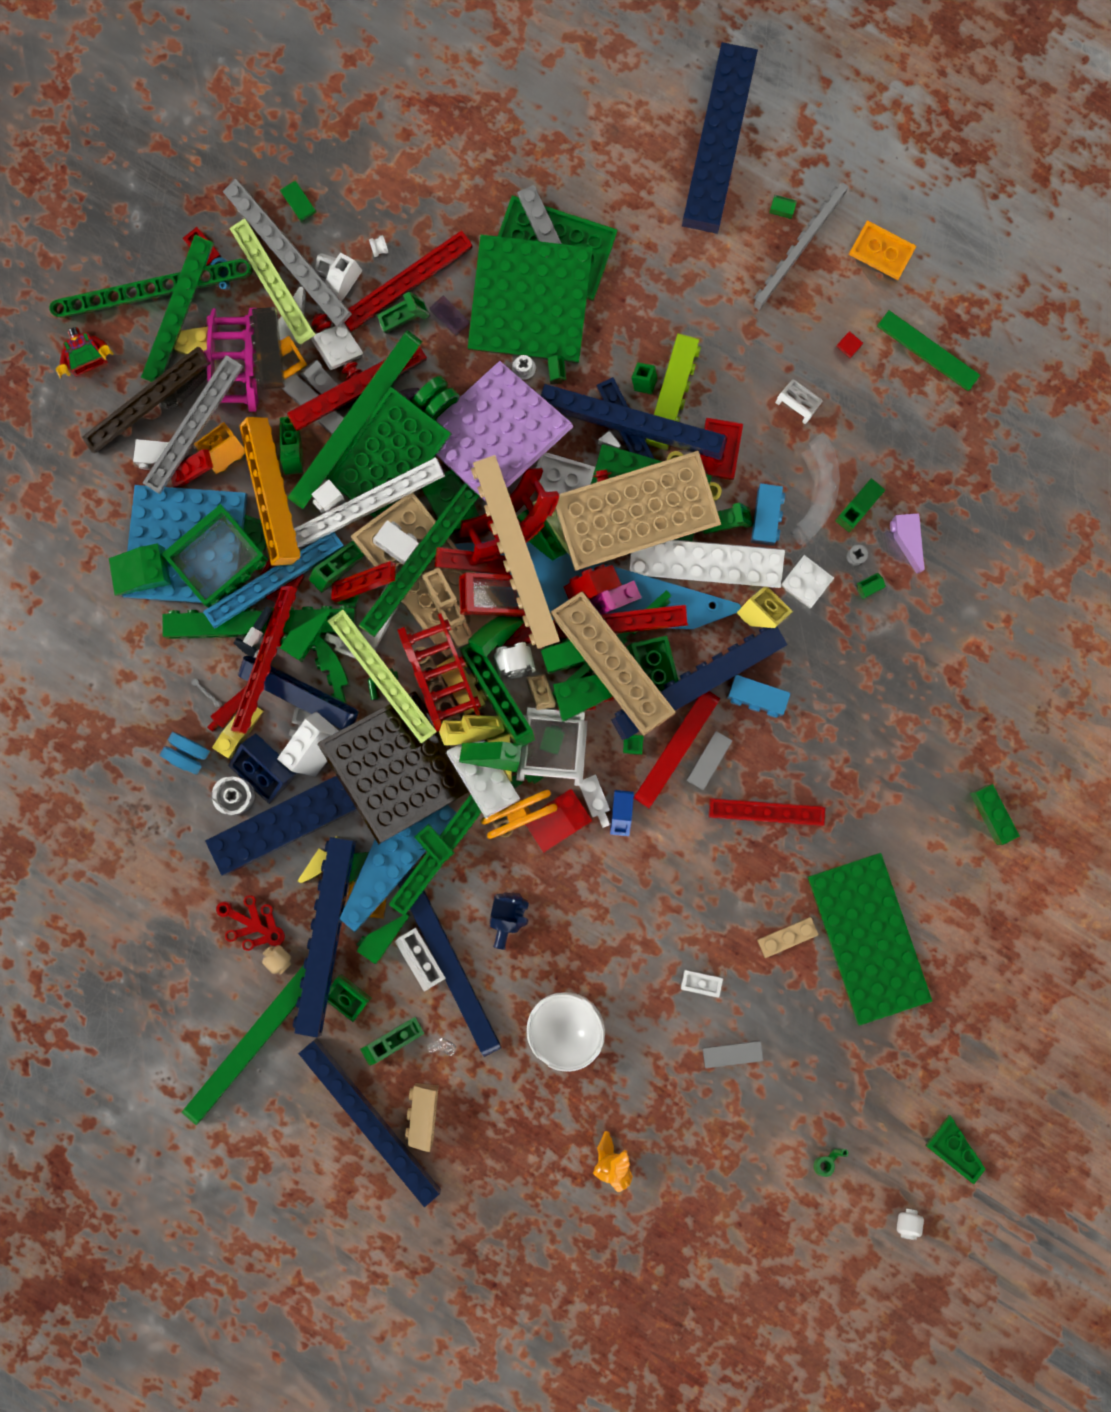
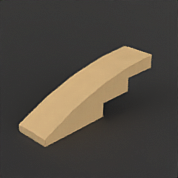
(447, 605)

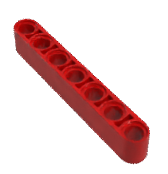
(676, 749)

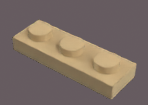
(787, 937)

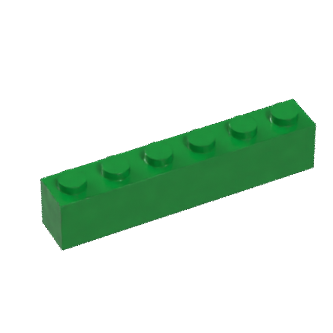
(498, 696)

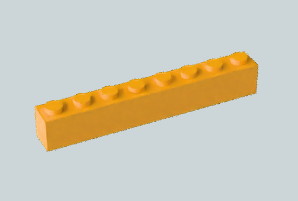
(269, 491)

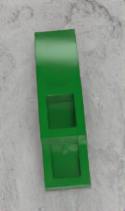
(329, 662)

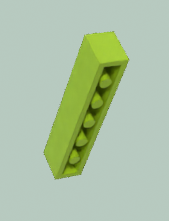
(676, 381)

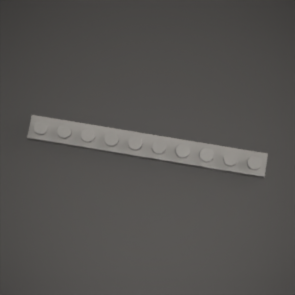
(287, 253)

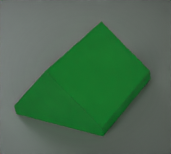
(347, 998)

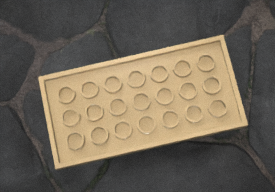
(636, 510)
(416, 520)

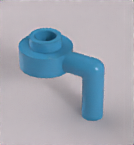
(223, 285)

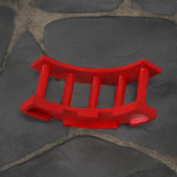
(529, 526)
(424, 676)

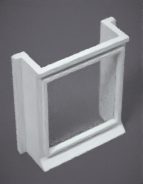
(556, 748)

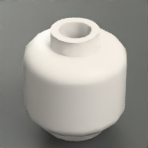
(910, 1224)

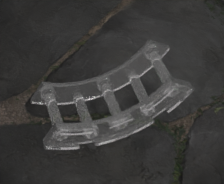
(825, 475)

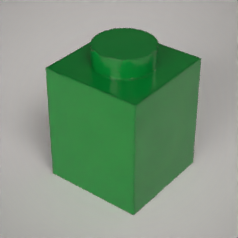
(644, 378)

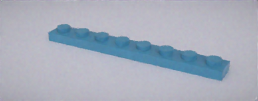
(272, 580)

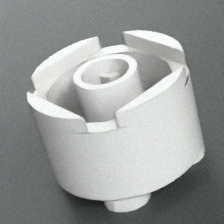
(514, 661)
(222, 795)

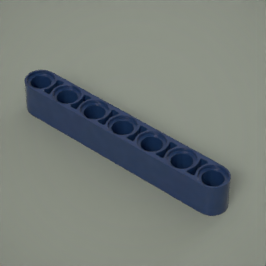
(303, 695)

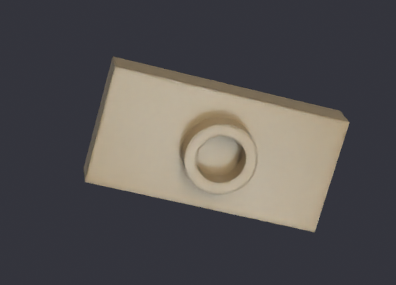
(540, 692)

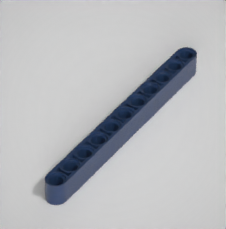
(454, 974)

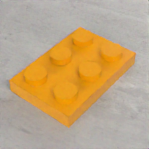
(882, 250)

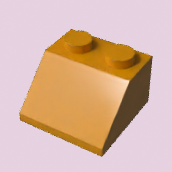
(222, 446)

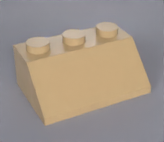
(422, 1116)

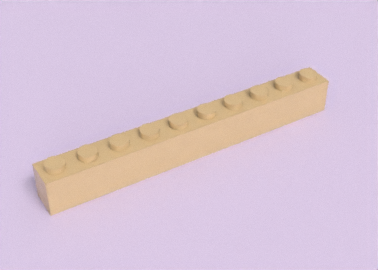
(516, 552)

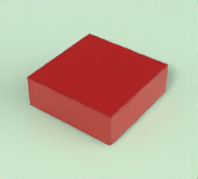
(849, 344)

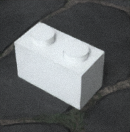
(327, 497)
(395, 541)

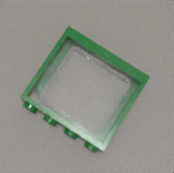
(215, 556)

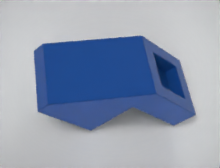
(621, 813)

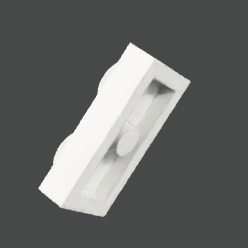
(701, 983)

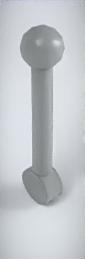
(195, 682)

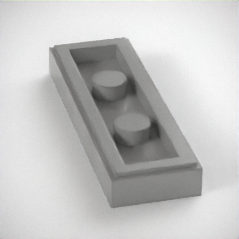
(709, 760)
(732, 1054)

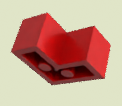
(593, 582)

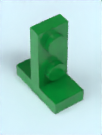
(403, 312)
(732, 517)

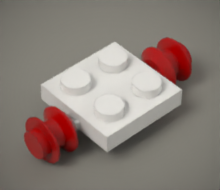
(336, 346)

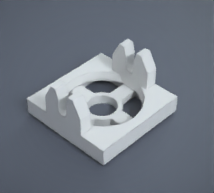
(796, 389)

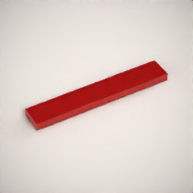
(767, 812)

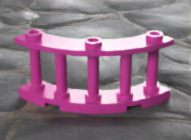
(246, 355)

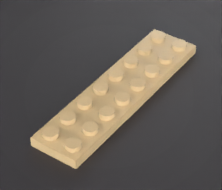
(612, 663)

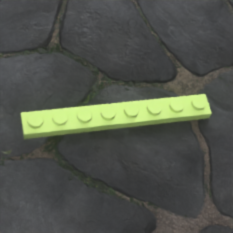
(272, 281)
(382, 676)

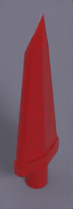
(226, 712)

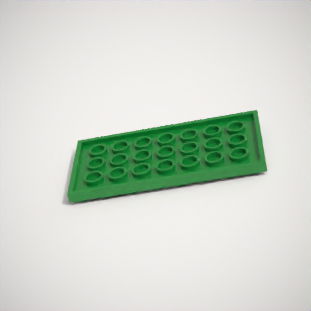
(869, 939)

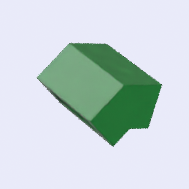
(783, 206)
(556, 369)
(871, 585)

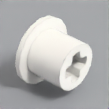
(524, 367)

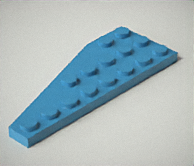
(387, 867)

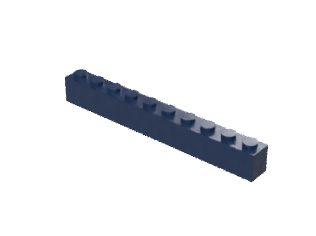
(635, 422)
(711, 674)
(325, 937)
(370, 1122)

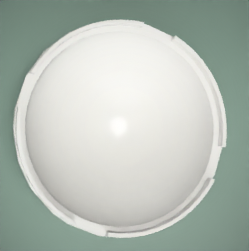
(566, 1031)

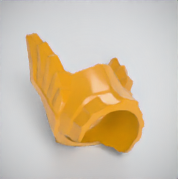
(612, 1167)

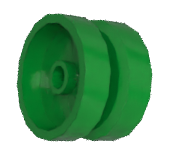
(435, 397)

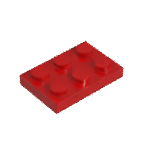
(727, 465)

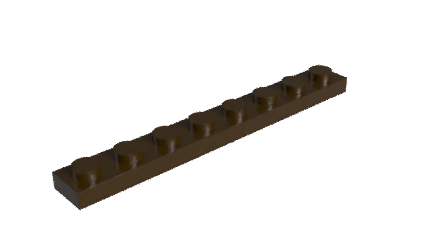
(146, 399)

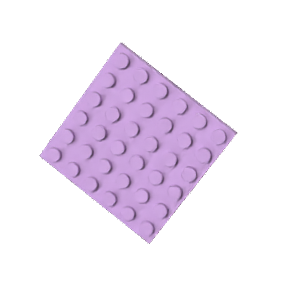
(502, 420)

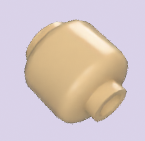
(276, 959)

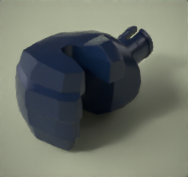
(507, 916)

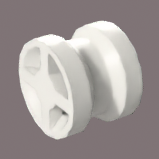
(378, 246)

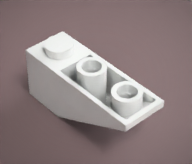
(342, 276)

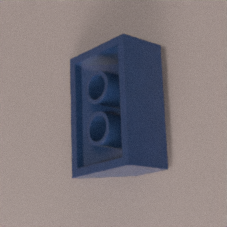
(261, 768)

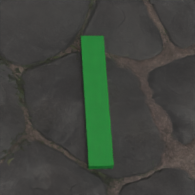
(928, 350)

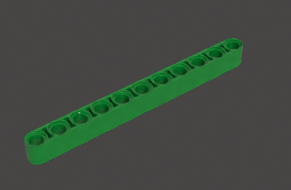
(142, 290)
(354, 419)
(245, 1050)

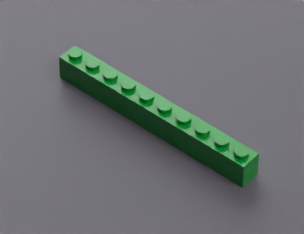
(196, 625)

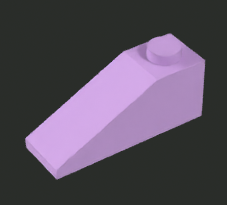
(908, 536)

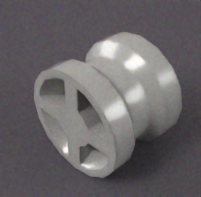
(855, 559)

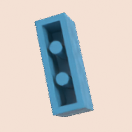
(767, 514)
(758, 696)

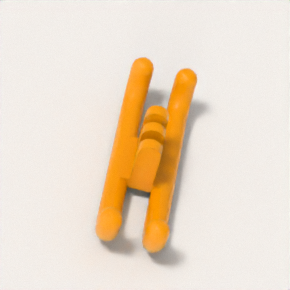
(519, 814)

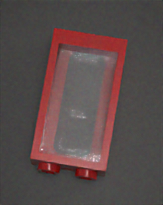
(488, 595)

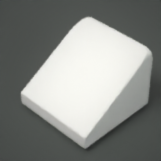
(323, 264)
(610, 440)

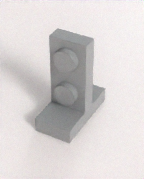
(318, 377)

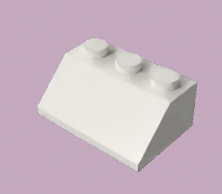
(302, 752)

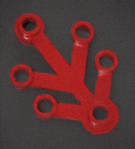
(254, 924)

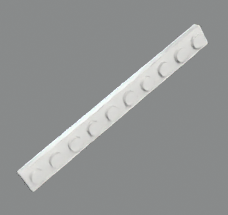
(368, 502)

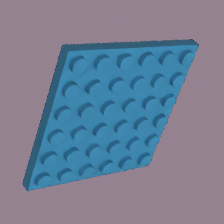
(166, 519)

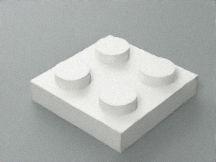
(807, 581)

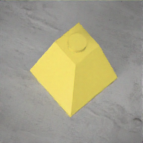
(764, 609)

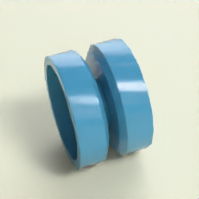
(184, 754)

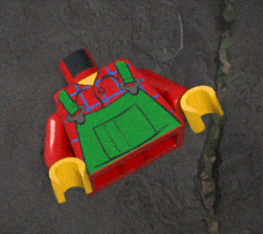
(82, 353)

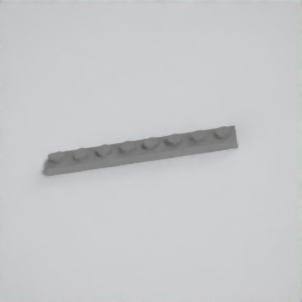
(795, 251)
(193, 424)

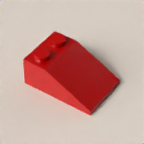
(561, 823)

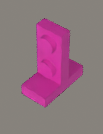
(616, 598)

